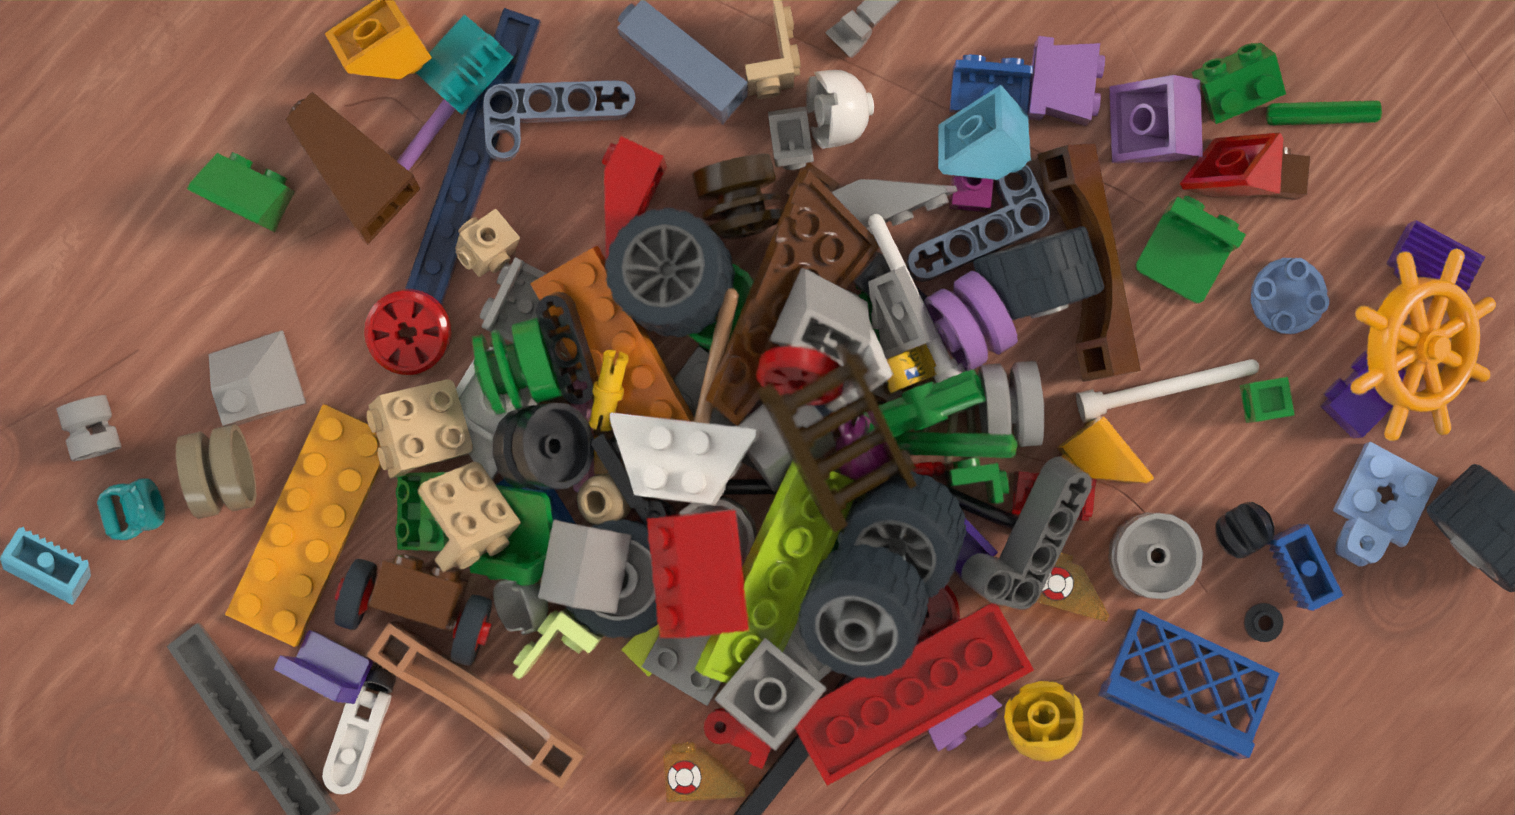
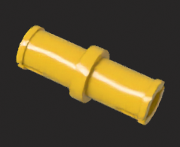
(608, 389)

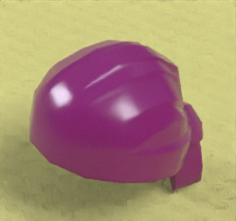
(868, 460)

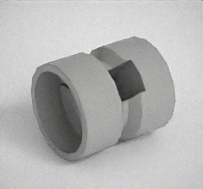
(86, 414)

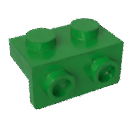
(1240, 81)
(971, 471)

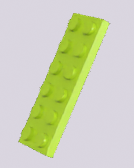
(776, 575)

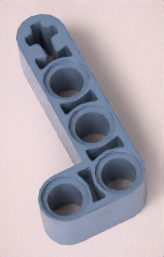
(558, 112)
(975, 234)

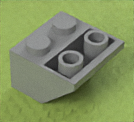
(823, 317)

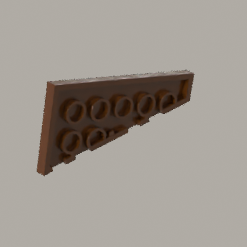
(812, 235)

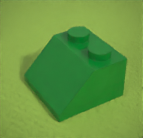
(242, 190)

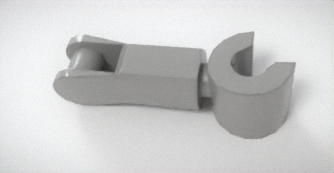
(854, 30)

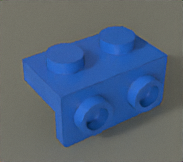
(975, 77)

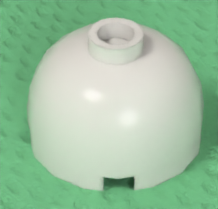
(839, 107)

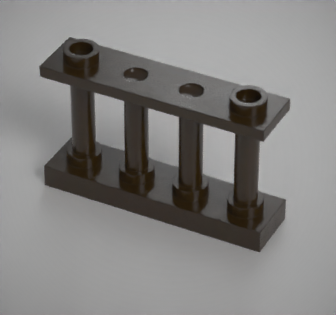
(800, 439)

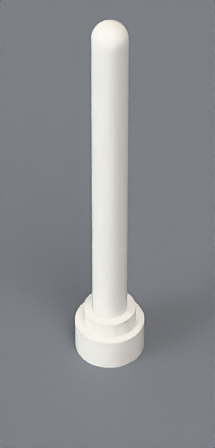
(945, 366)
(1094, 404)

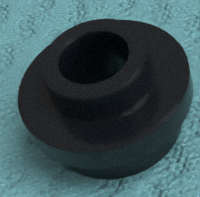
(1251, 622)

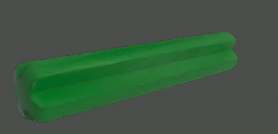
(1324, 112)

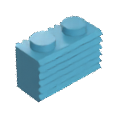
(45, 565)

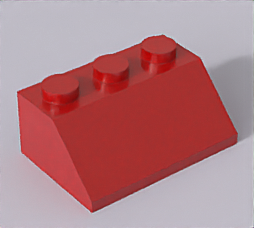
(697, 574)

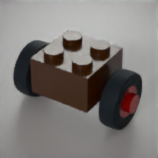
(419, 595)

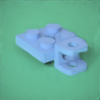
(1371, 520)

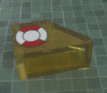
(1072, 590)
(697, 775)

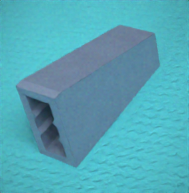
(683, 60)

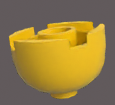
(1044, 721)

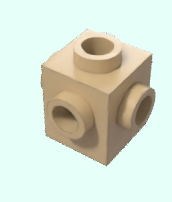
(486, 243)

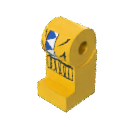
(910, 368)

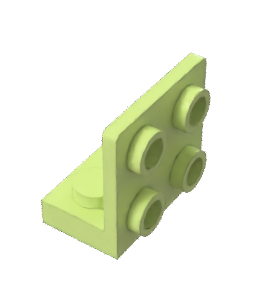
(575, 636)

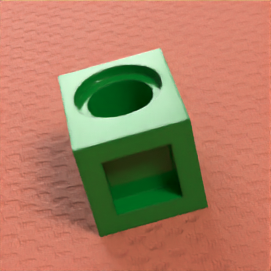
(1267, 400)

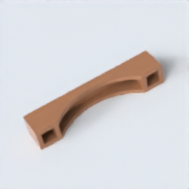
(501, 717)

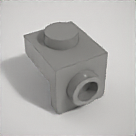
(790, 138)

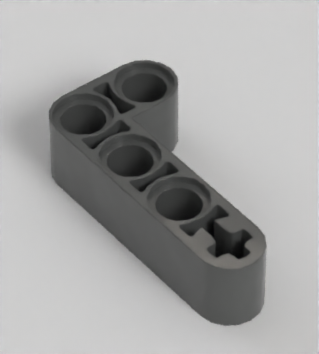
(1035, 540)

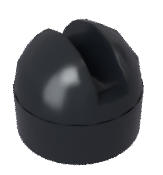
(380, 679)

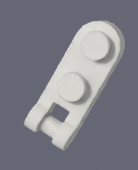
(354, 742)

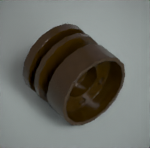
(738, 194)

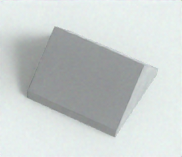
(769, 451)
(584, 567)
(770, 694)

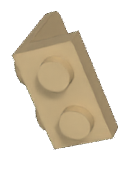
(771, 76)
(419, 427)
(470, 514)

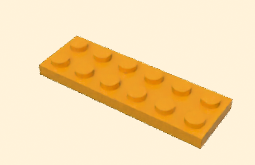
(308, 527)

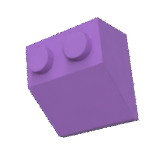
(1156, 120)

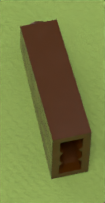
(355, 169)

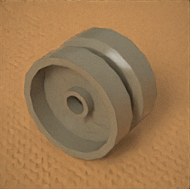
(216, 471)

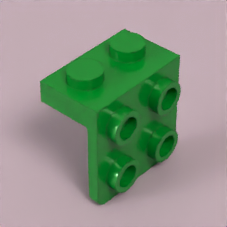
(1188, 248)
(528, 546)

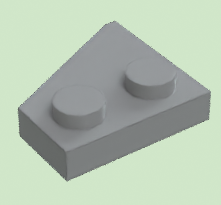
(898, 313)

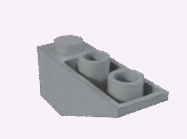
(891, 199)

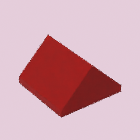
(1238, 167)

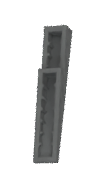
(250, 725)

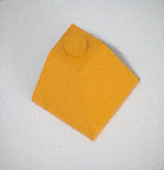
(378, 42)
(1104, 454)

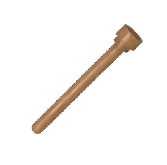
(717, 350)

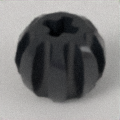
(1244, 530)

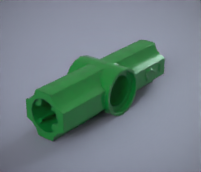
(932, 403)

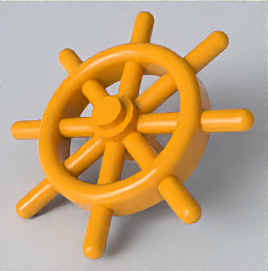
(1423, 344)

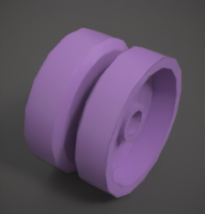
(971, 320)

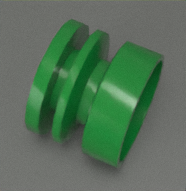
(515, 366)

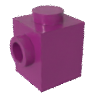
(971, 194)

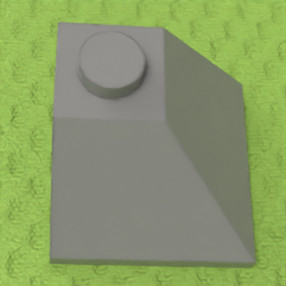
(254, 380)

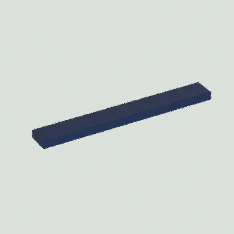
(469, 165)

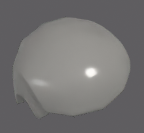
(519, 606)

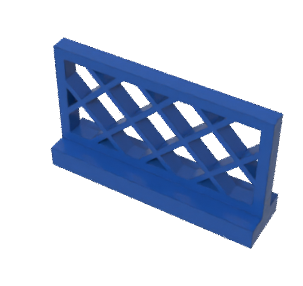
(1176, 715)

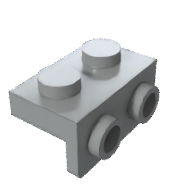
(515, 299)

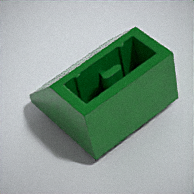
(415, 523)

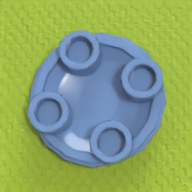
(1289, 295)

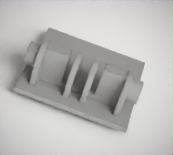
(675, 663)

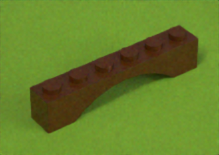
(1077, 190)

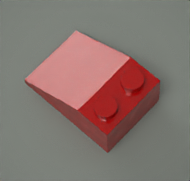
(629, 183)

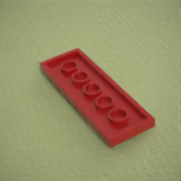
(936, 683)

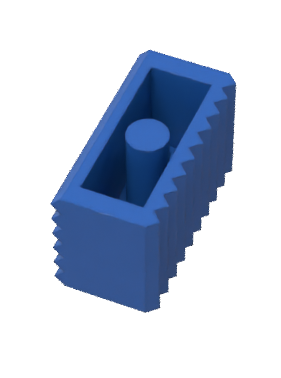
(1304, 567)

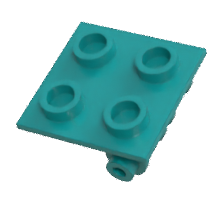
(464, 64)

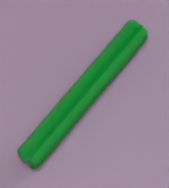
(958, 444)

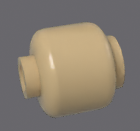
(601, 500)

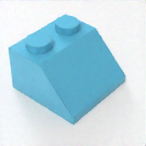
(985, 138)

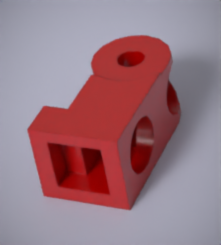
(723, 728)

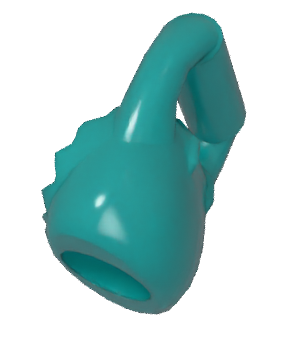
(140, 504)

